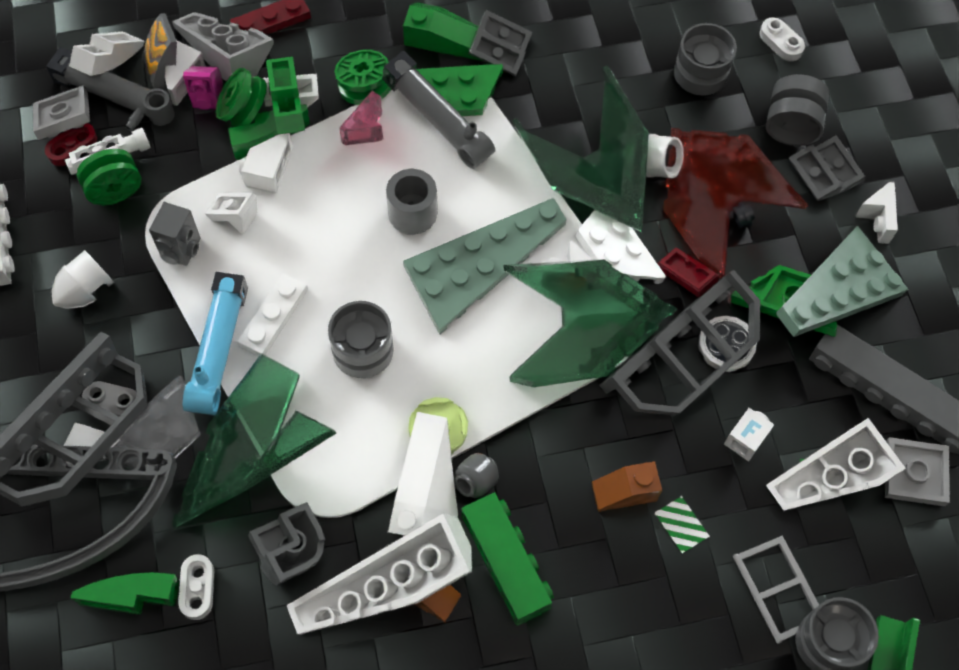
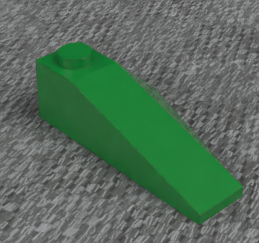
(438, 30)

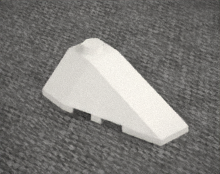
(844, 466)
(426, 477)

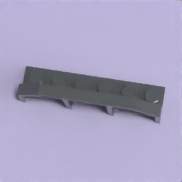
(680, 326)
(52, 402)

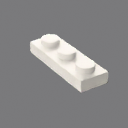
(272, 315)

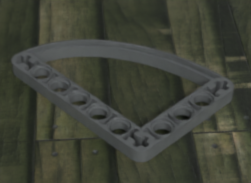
(116, 537)

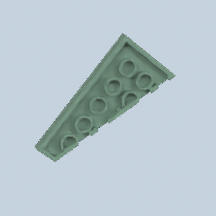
(472, 265)
(843, 285)

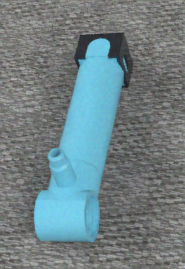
(203, 390)

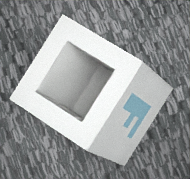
(749, 433)

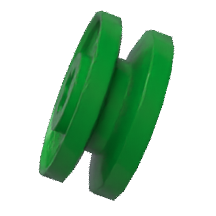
(360, 74)
(241, 98)
(108, 176)

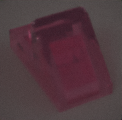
(362, 123)

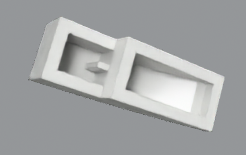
(104, 52)

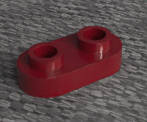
(68, 142)

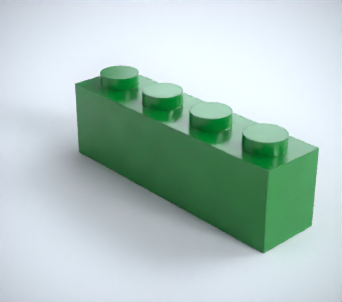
(506, 558)

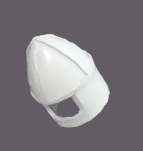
(656, 156)
(78, 281)

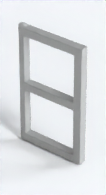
(800, 579)

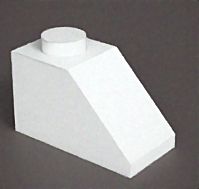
(185, 58)
(267, 163)

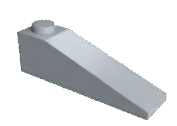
(225, 44)

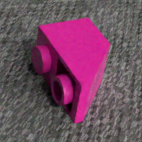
(203, 86)

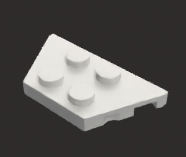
(619, 246)

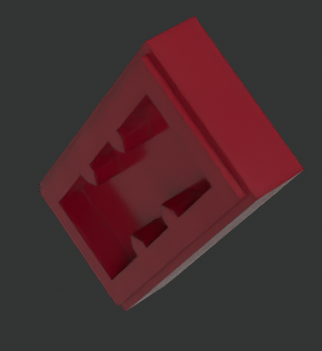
(688, 272)

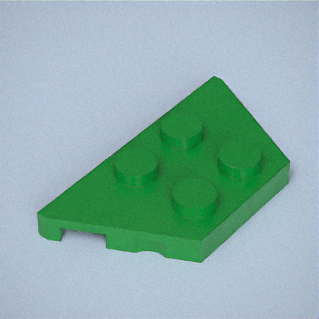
(465, 86)
(776, 289)

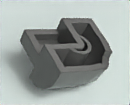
(288, 544)

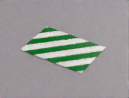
(681, 524)

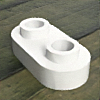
(780, 37)
(196, 588)

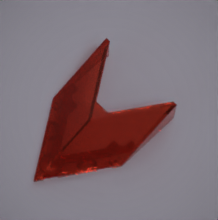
(712, 180)

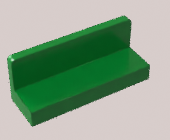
(895, 644)

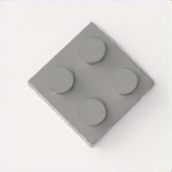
(61, 113)
(925, 473)

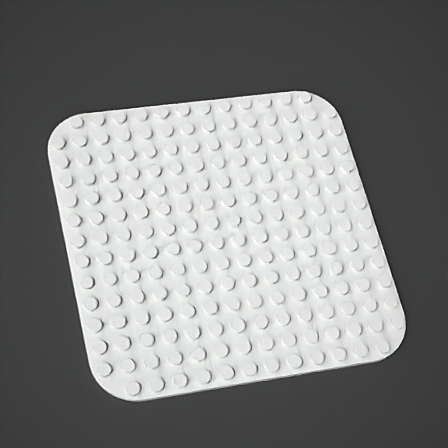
(337, 238)

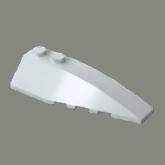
(389, 578)

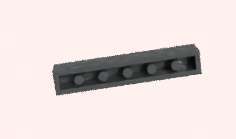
(890, 385)

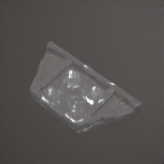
(161, 426)

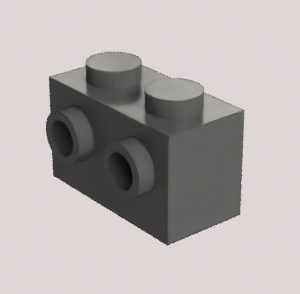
(175, 234)

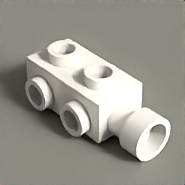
(131, 143)

